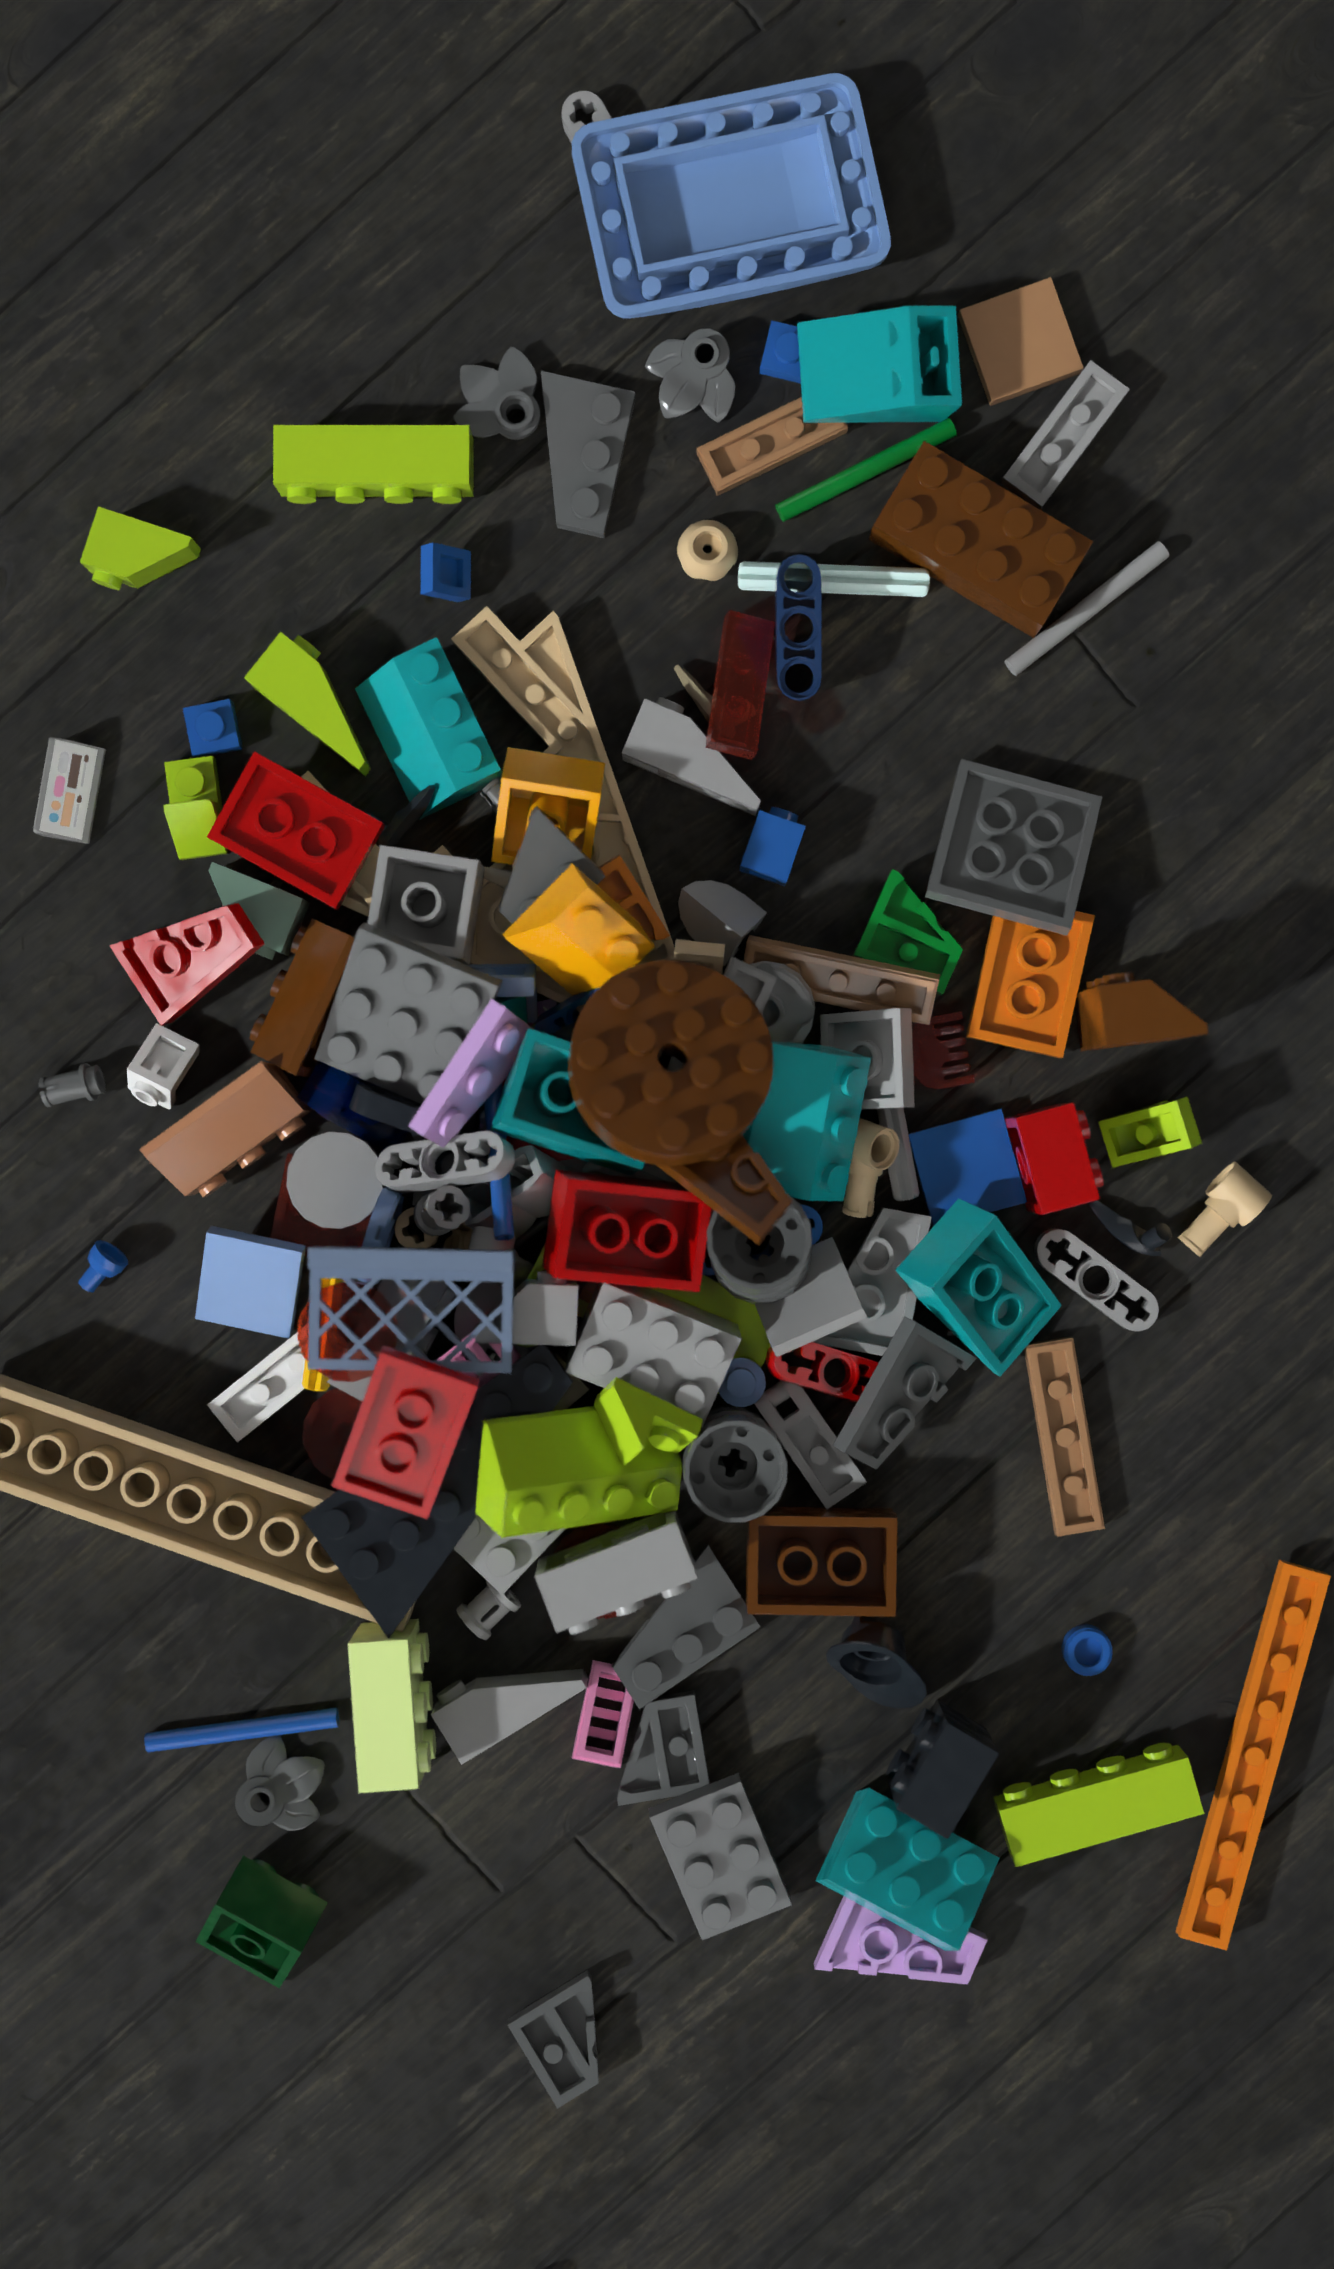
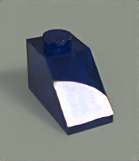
(330, 1094)

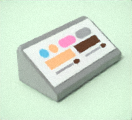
(69, 790)

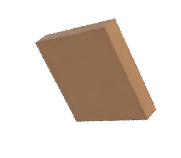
(1020, 341)

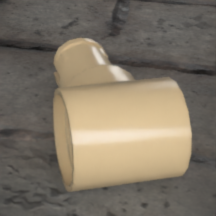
(872, 1153)
(1232, 1200)

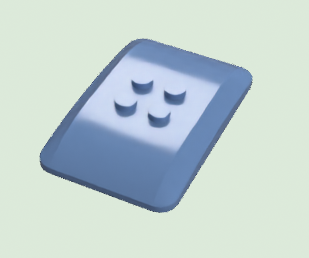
(731, 196)

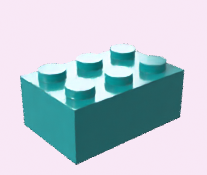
(907, 1871)

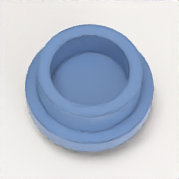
(743, 1383)

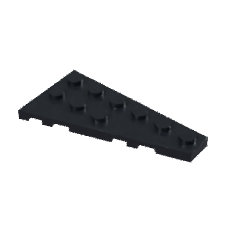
(394, 1553)

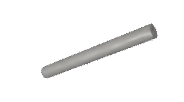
(1087, 608)

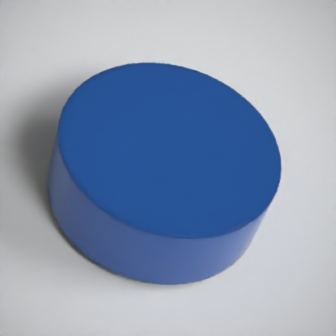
(1087, 1650)

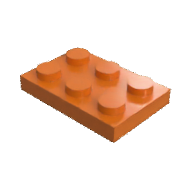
(1029, 985)

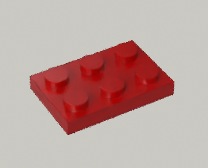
(296, 830)
(405, 1432)

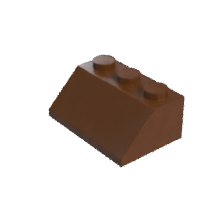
(302, 999)
(1131, 1012)

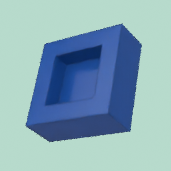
(781, 353)
(445, 572)
(212, 728)

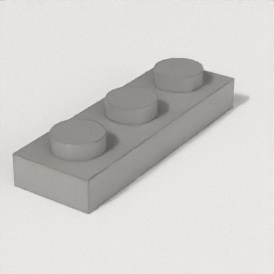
(1065, 435)

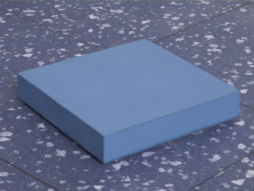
(250, 1282)

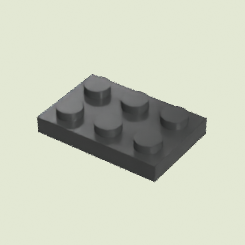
(719, 1856)

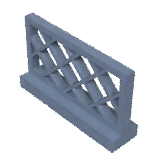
(410, 1264)

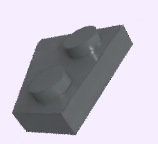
(539, 862)
(666, 1751)
(561, 2039)

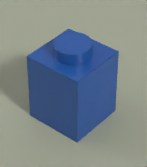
(773, 846)

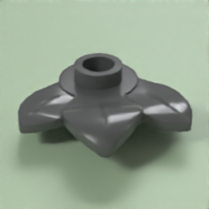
(689, 381)
(496, 393)
(286, 1784)

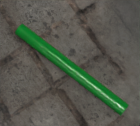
(864, 470)

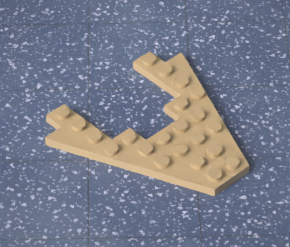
(546, 691)

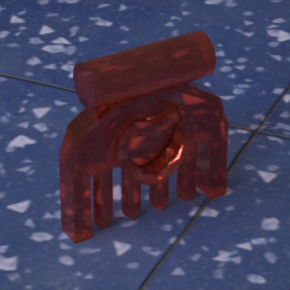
(932, 1053)

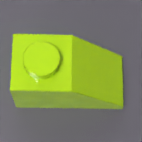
(133, 551)

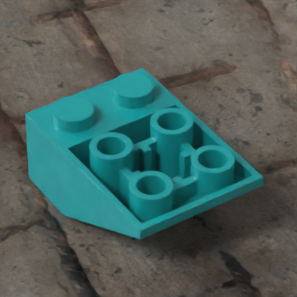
(881, 366)

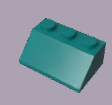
(428, 727)
(541, 1108)
(811, 1119)

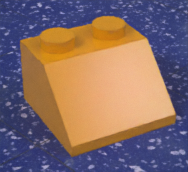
(559, 785)
(579, 934)

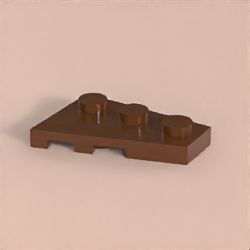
(737, 1188)

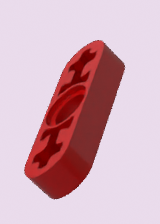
(800, 1375)

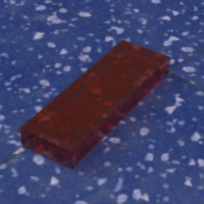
(740, 685)

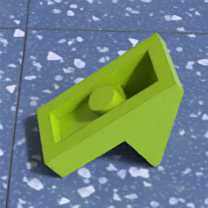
(193, 806)
(1150, 1132)
(637, 1416)

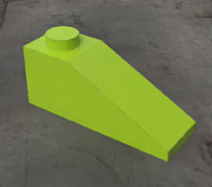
(301, 688)

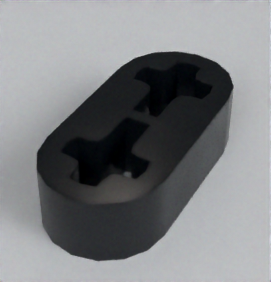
(384, 1106)

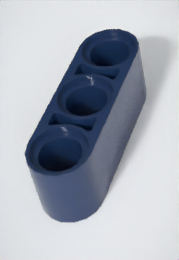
(807, 651)

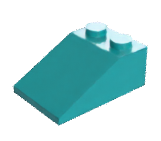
(979, 1285)

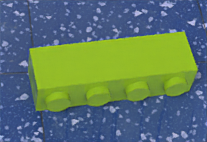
(373, 462)
(1098, 1803)

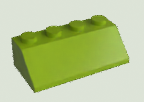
(565, 1474)

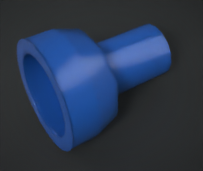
(104, 1262)

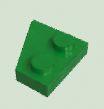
(907, 934)

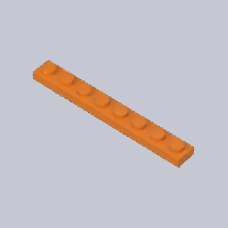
(1252, 1754)

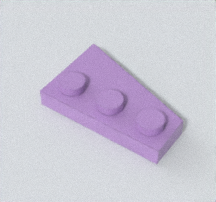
(472, 1074)
(874, 1944)

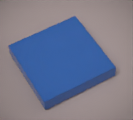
(967, 1162)

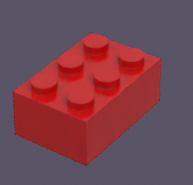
(625, 1231)

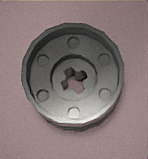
(768, 1277)
(748, 1485)

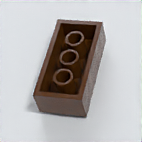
(979, 539)

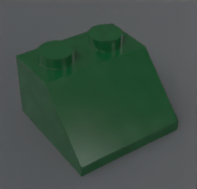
(262, 1921)

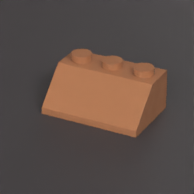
(228, 1130)

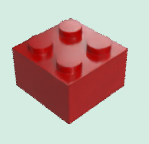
(1054, 1158)

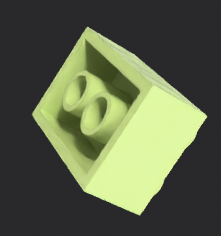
(391, 1707)

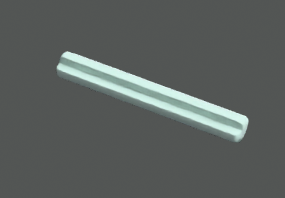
(838, 579)

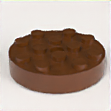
(686, 1015)

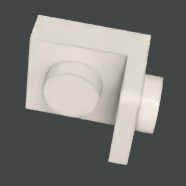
(160, 1066)

